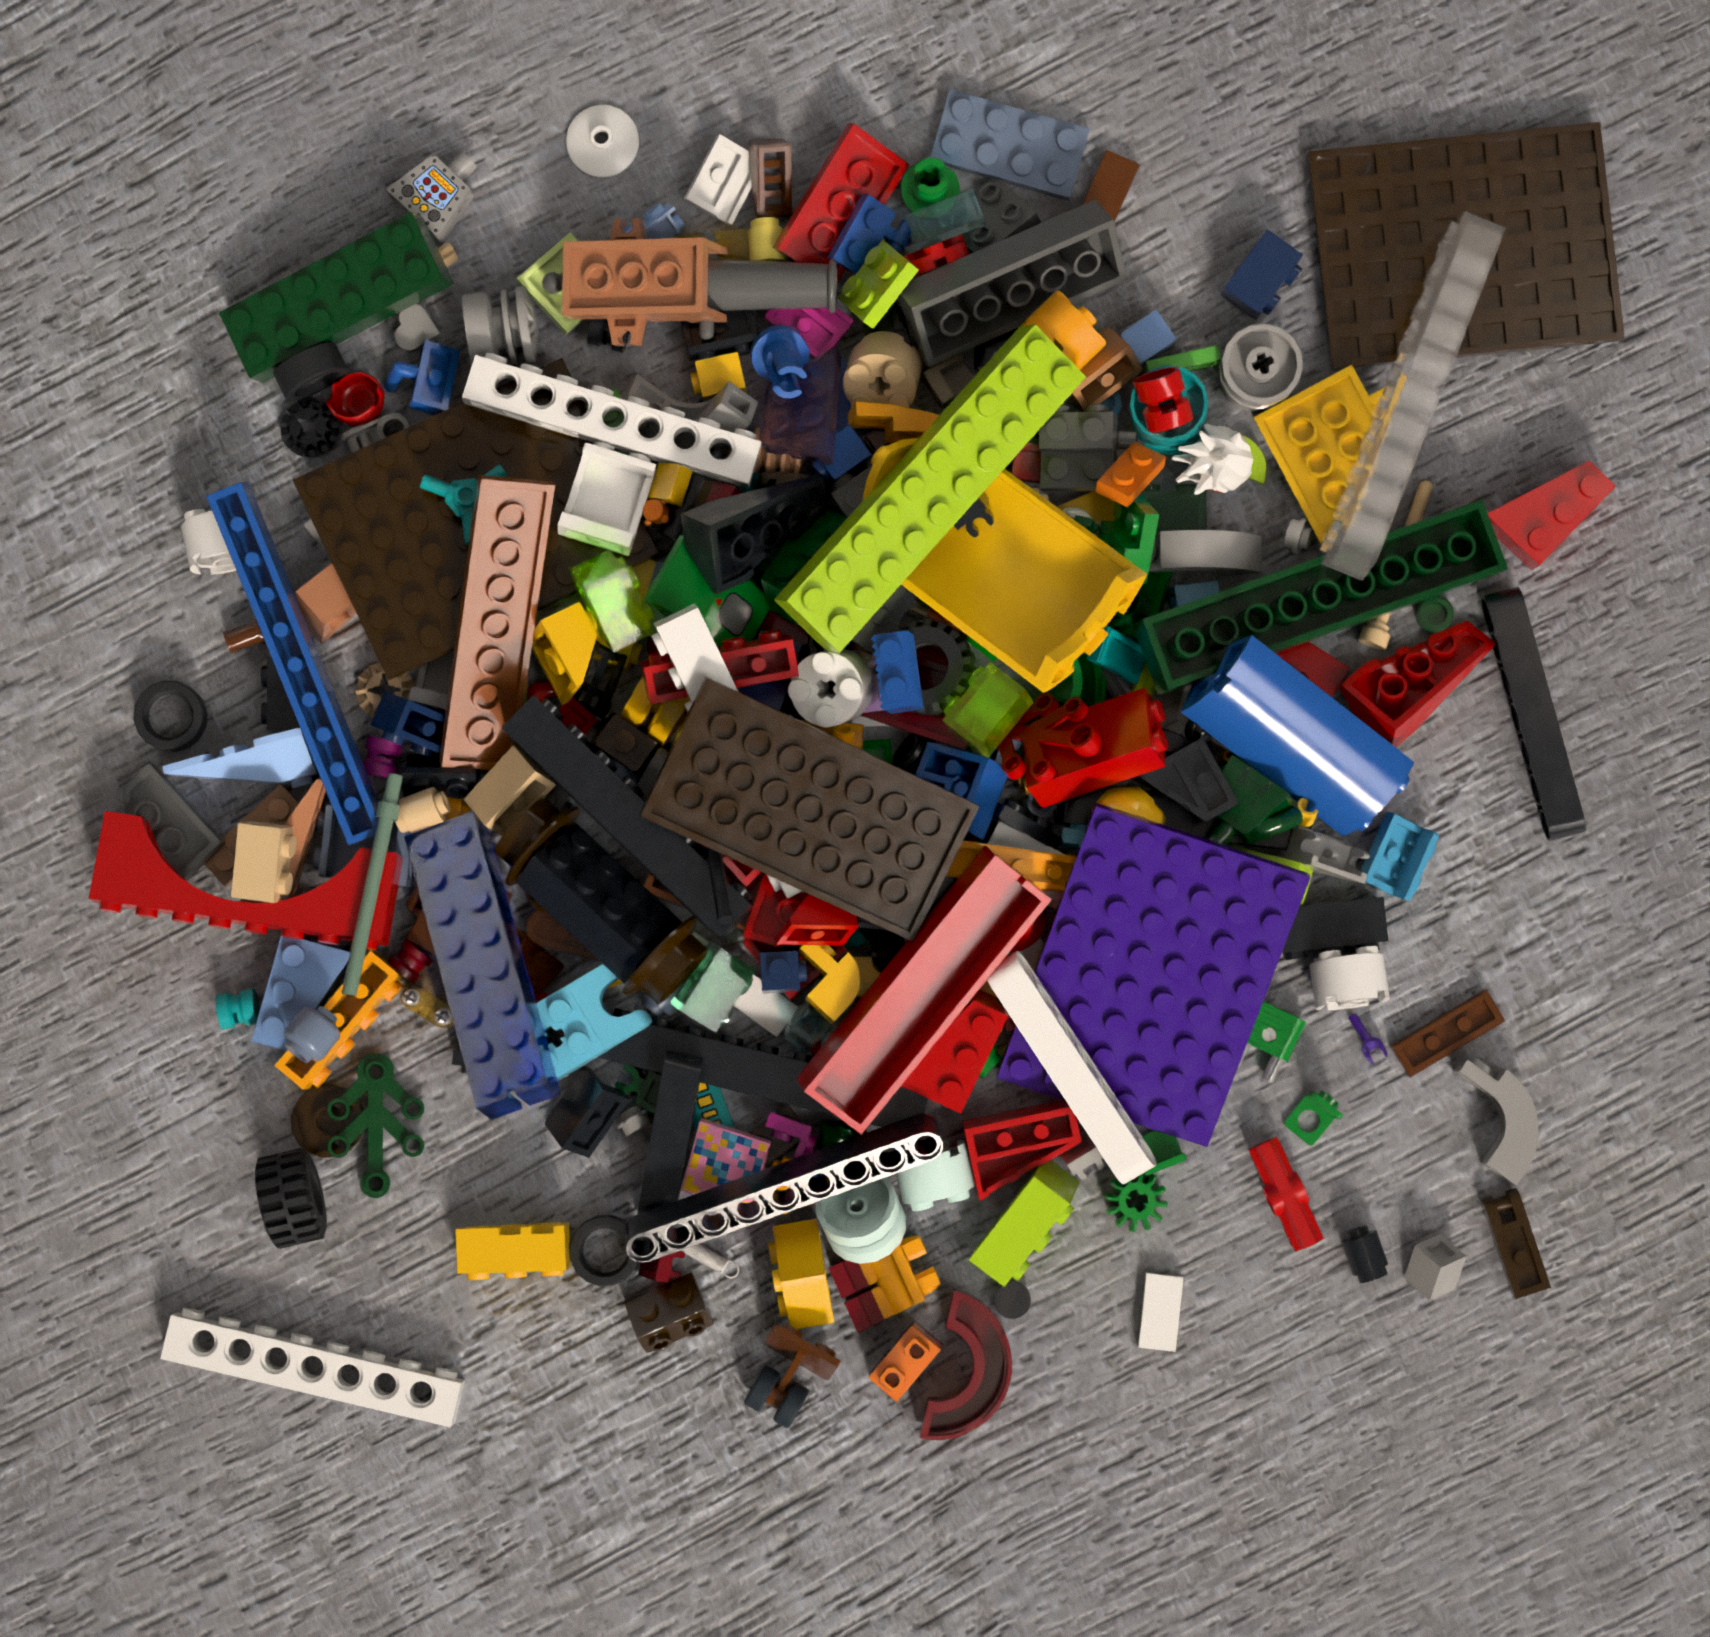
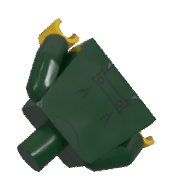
(1262, 807)

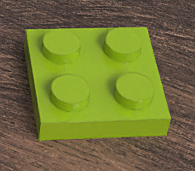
(877, 283)

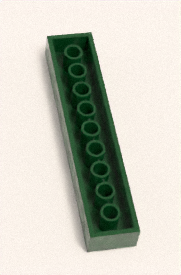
(1319, 601)

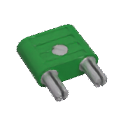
(1276, 1035)

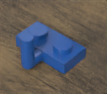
(431, 377)

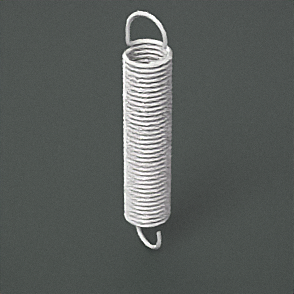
(709, 1258)

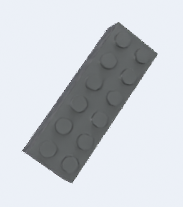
(1010, 280)

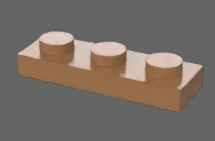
(273, 809)

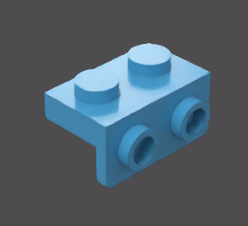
(1399, 856)

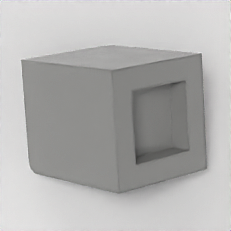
(1435, 1267)

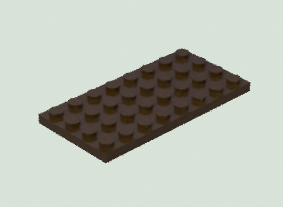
(809, 809)

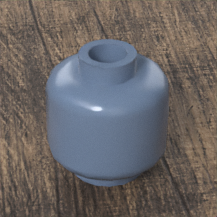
(311, 1034)

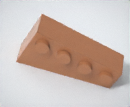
(325, 604)

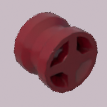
(410, 961)

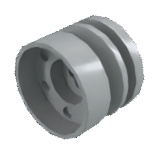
(501, 327)

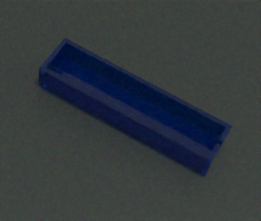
(482, 966)

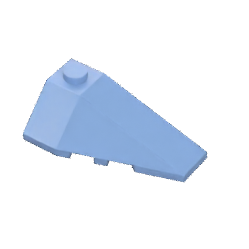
(273, 760)

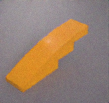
(897, 421)

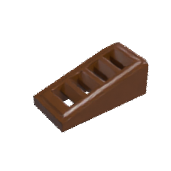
(783, 177)

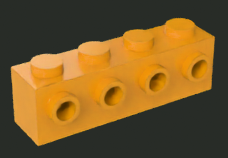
(376, 983)

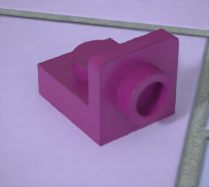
(785, 1128)

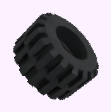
(959, 659)
(290, 1198)

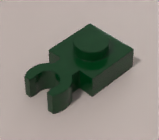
(645, 1087)

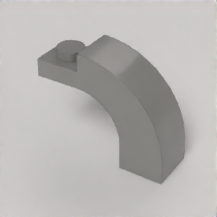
(728, 407)
(1207, 551)
(1518, 1120)

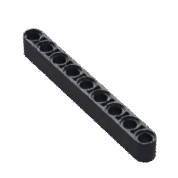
(794, 1174)

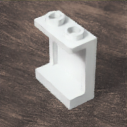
(607, 498)

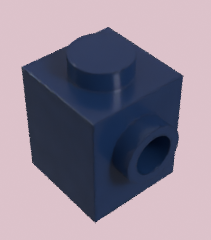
(782, 972)

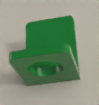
(1323, 1106)

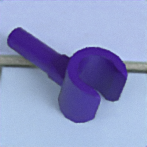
(1368, 1041)

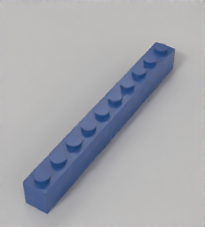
(296, 660)

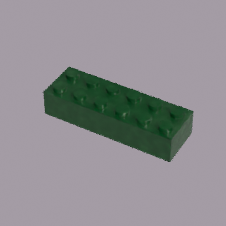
(337, 295)

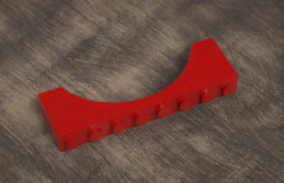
(137, 876)

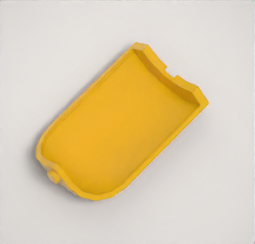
(1027, 585)

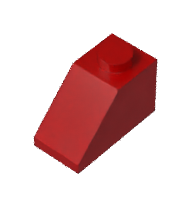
(817, 924)

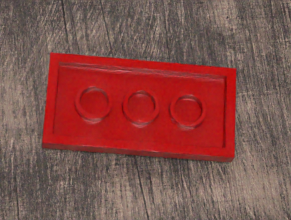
(852, 168)

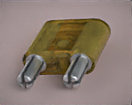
(427, 1006)

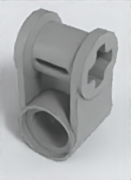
(372, 431)

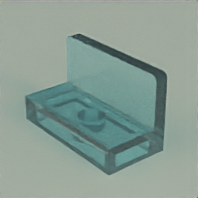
(944, 220)

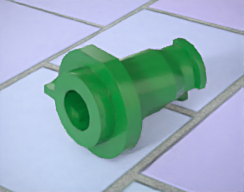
(917, 195)

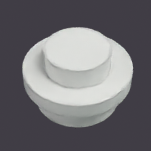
(1298, 535)

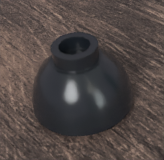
(910, 752)

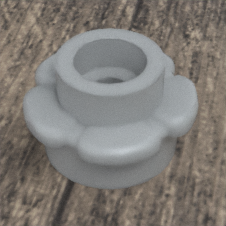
(634, 1121)

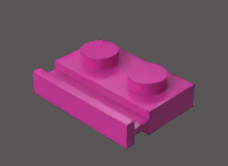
(816, 325)

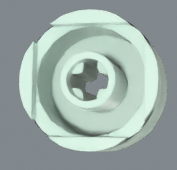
(938, 1179)

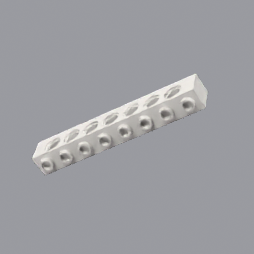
(491, 369)
(183, 1348)

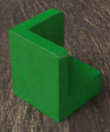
(1165, 1150)

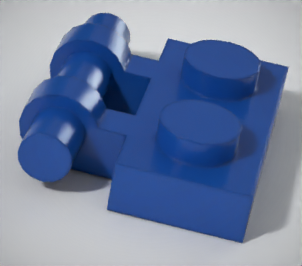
(865, 230)

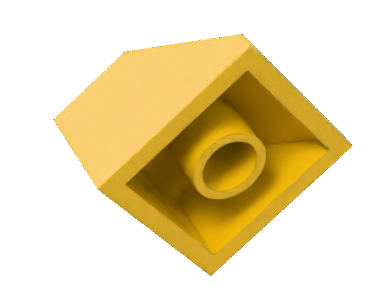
(565, 647)

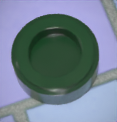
(1434, 614)

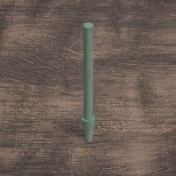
(387, 812)

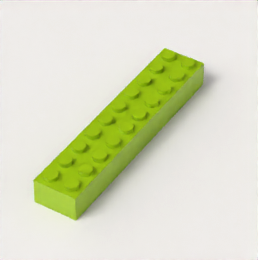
(930, 488)

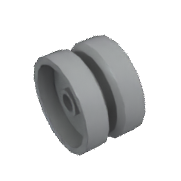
(1264, 346)

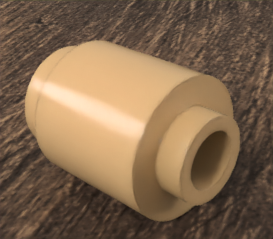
(422, 810)

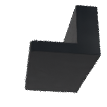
(585, 1113)

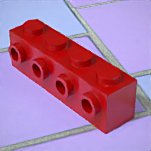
(747, 662)

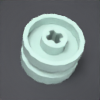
(863, 1221)

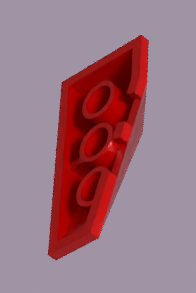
(1408, 686)

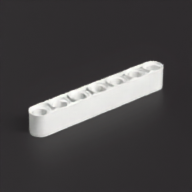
(1071, 1068)

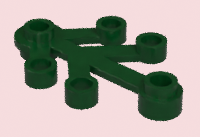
(376, 1118)

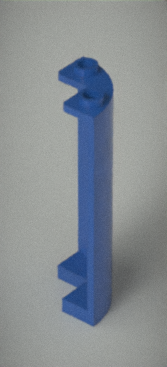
(1298, 736)

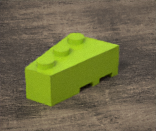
(1026, 1223)

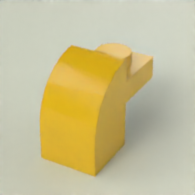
(839, 984)

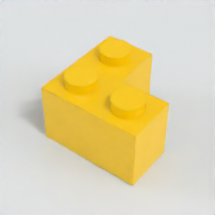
(801, 1274)

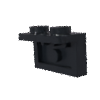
(728, 336)
(426, 772)

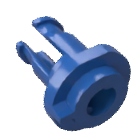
(780, 355)

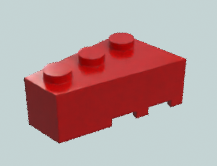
(1547, 515)
(960, 1054)
(1016, 1141)

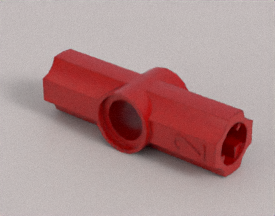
(1285, 1194)

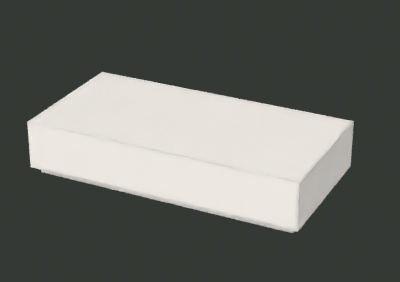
(1160, 1312)

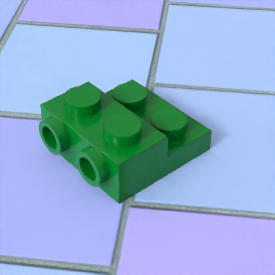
(1132, 532)

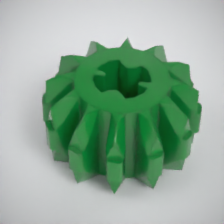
(1130, 1211)

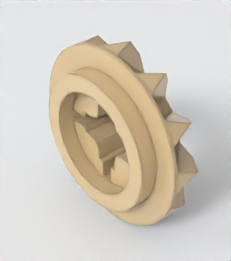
(372, 679)

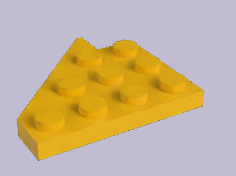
(1318, 441)

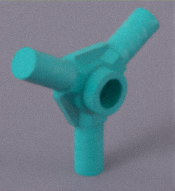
(459, 495)

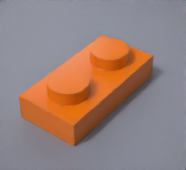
(1130, 474)

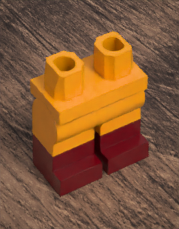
(895, 1279)

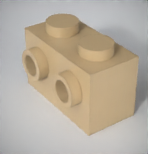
(508, 789)
(263, 861)

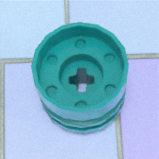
(1187, 434)

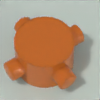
(655, 512)

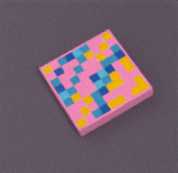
(723, 1156)

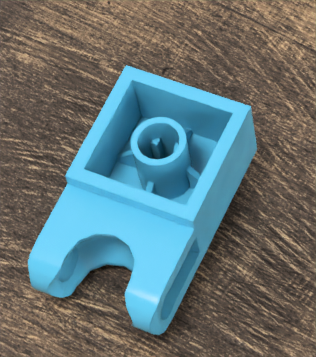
(585, 1021)

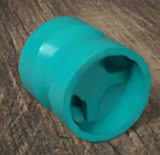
(237, 1008)

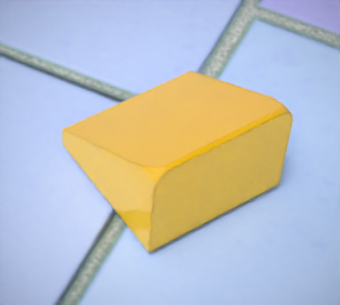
(670, 483)

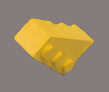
(513, 1249)

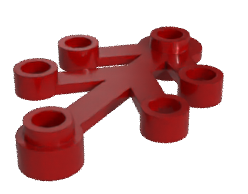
(1082, 738)

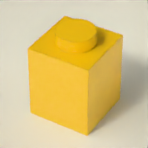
(715, 373)

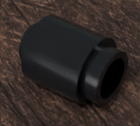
(1365, 1254)

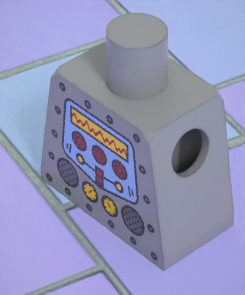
(436, 193)

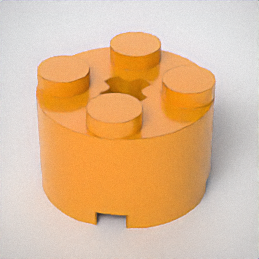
(1068, 328)

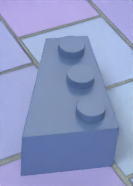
(300, 977)

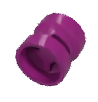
(378, 765)

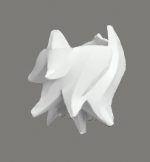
(1216, 460)

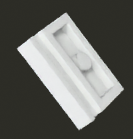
(722, 181)

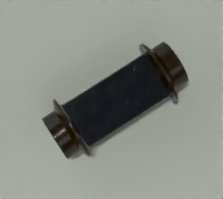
(599, 901)

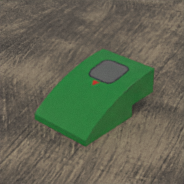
(726, 614)

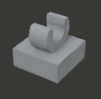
(1082, 1156)

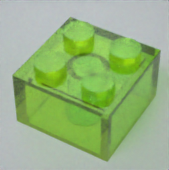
(610, 596)
(987, 709)

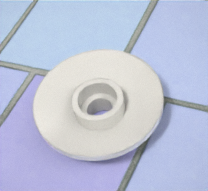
(605, 158)

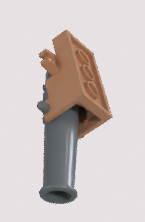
(678, 281)

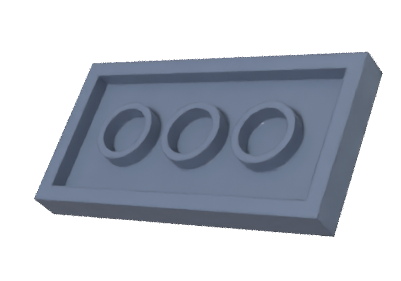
(1009, 144)

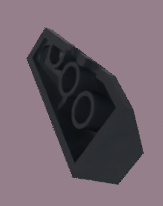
(742, 530)

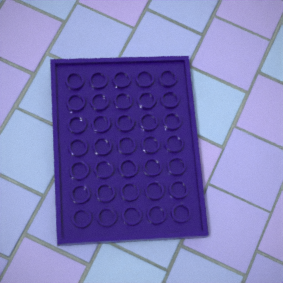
(1161, 966)

